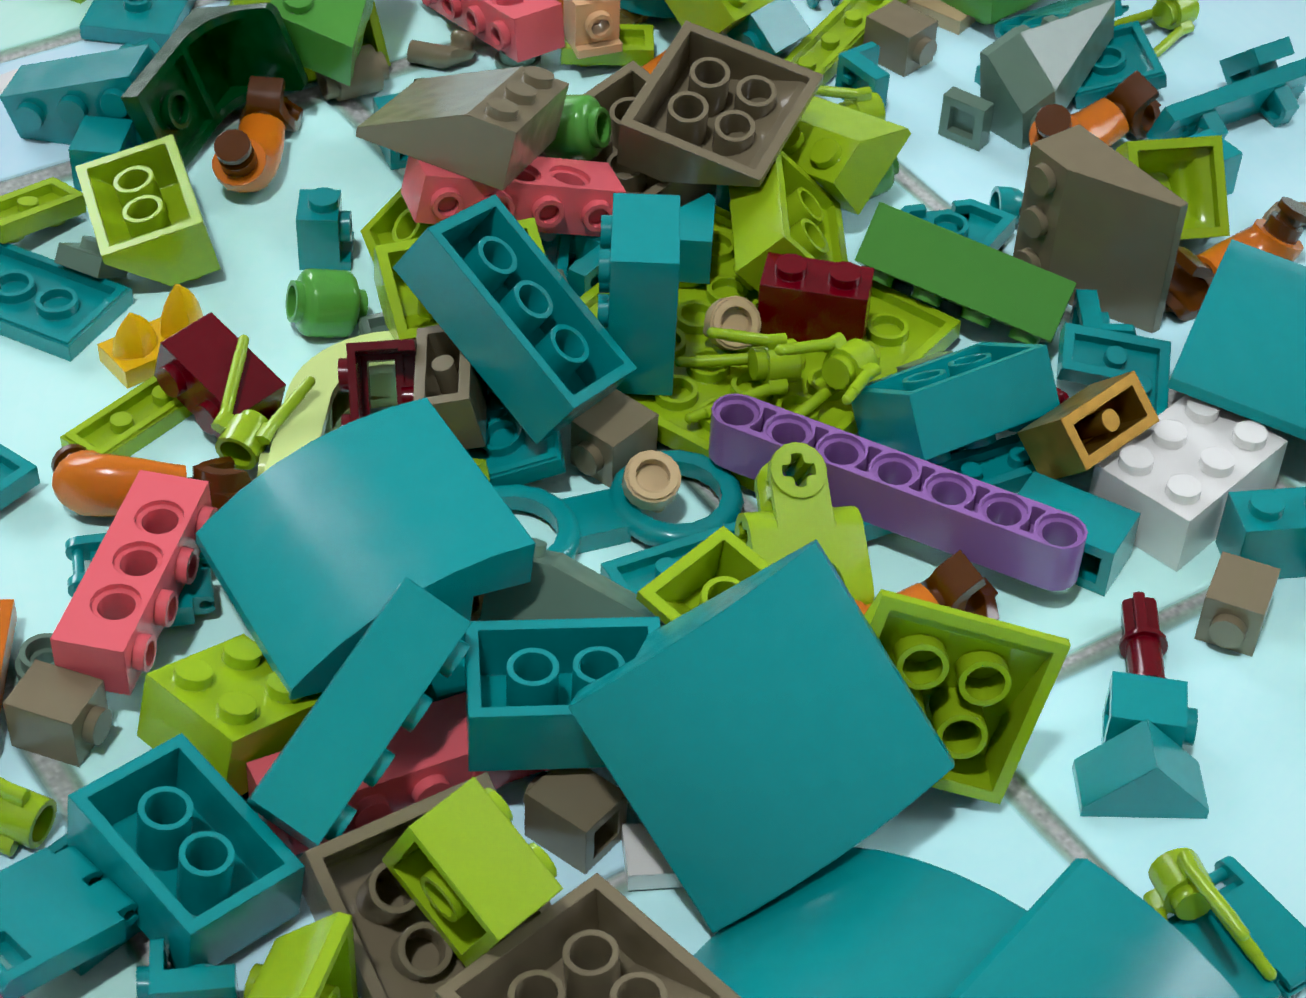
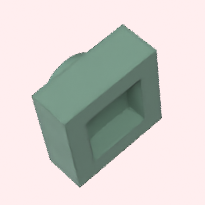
(966, 118)
(86, 259)

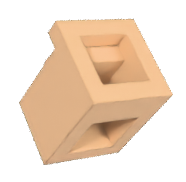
(592, 27)

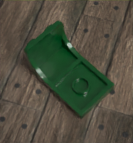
(207, 72)

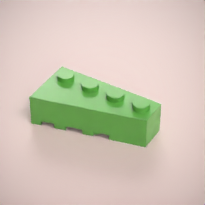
(327, 33)
(966, 274)

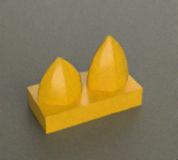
(135, 348)

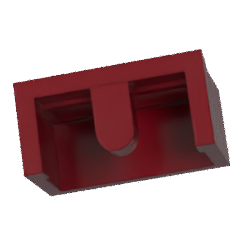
(354, 372)

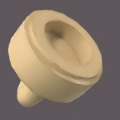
(735, 314)
(651, 480)

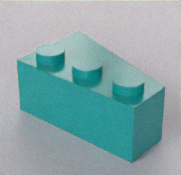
(54, 95)

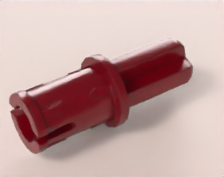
(1142, 641)

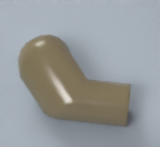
(440, 55)

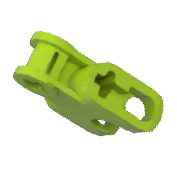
(800, 514)

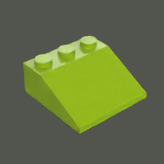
(974, 681)

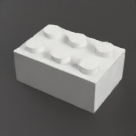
(1183, 474)

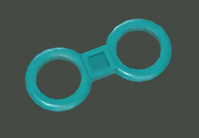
(610, 519)

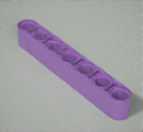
(909, 493)

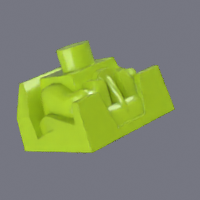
(1192, 171)

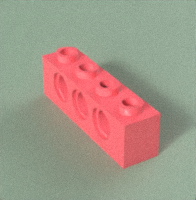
(514, 26)
(558, 192)
(134, 581)

